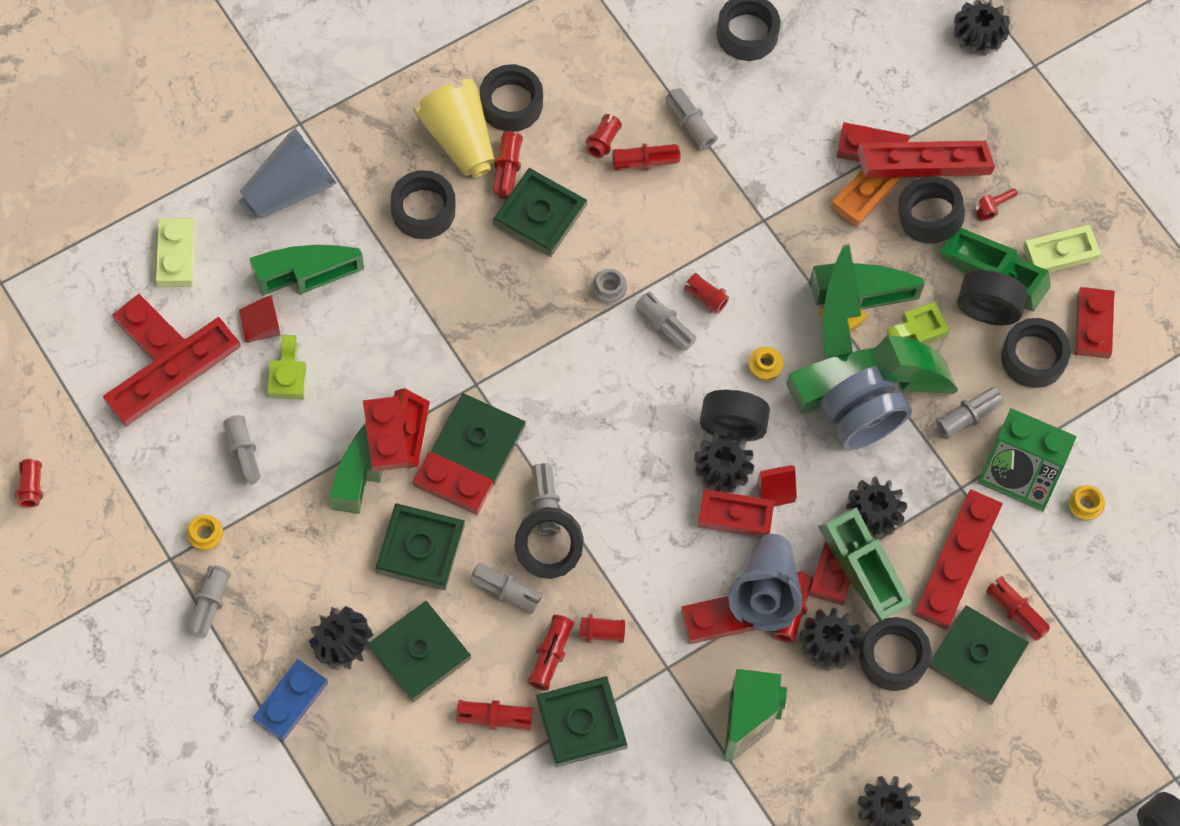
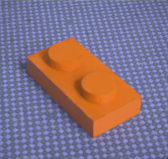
(862, 197)

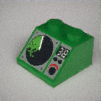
(1027, 459)
(753, 707)

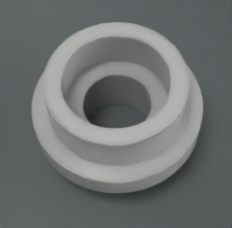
(613, 277)

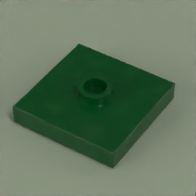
(539, 212)
(479, 437)
(420, 546)
(419, 651)
(978, 654)
(581, 721)

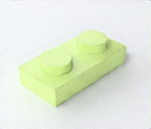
(1063, 249)
(175, 252)

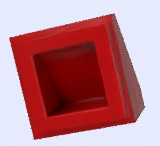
(260, 320)
(778, 485)

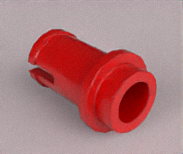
(599, 143)
(706, 293)
(28, 489)
(601, 629)

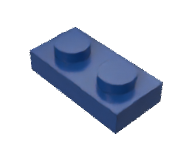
(290, 700)

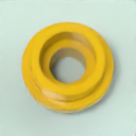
(763, 372)
(1088, 493)
(201, 523)

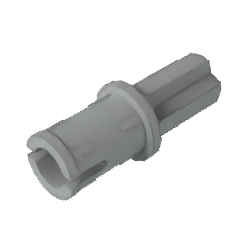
(691, 118)
(665, 320)
(969, 412)
(242, 449)
(545, 496)
(505, 587)
(208, 600)

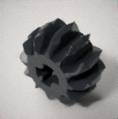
(981, 26)
(717, 450)
(889, 502)
(341, 638)
(837, 650)
(883, 793)

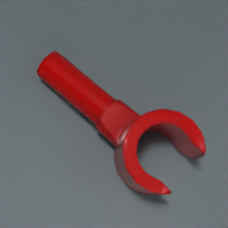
(987, 205)

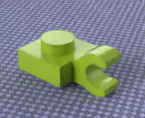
(922, 324)
(287, 375)

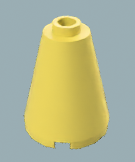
(458, 126)

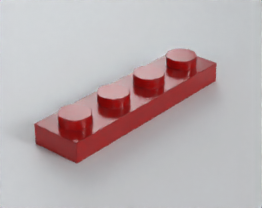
(925, 159)
(171, 371)
(958, 559)

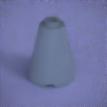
(285, 178)
(767, 586)

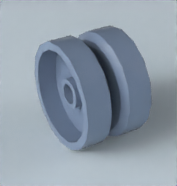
(865, 408)

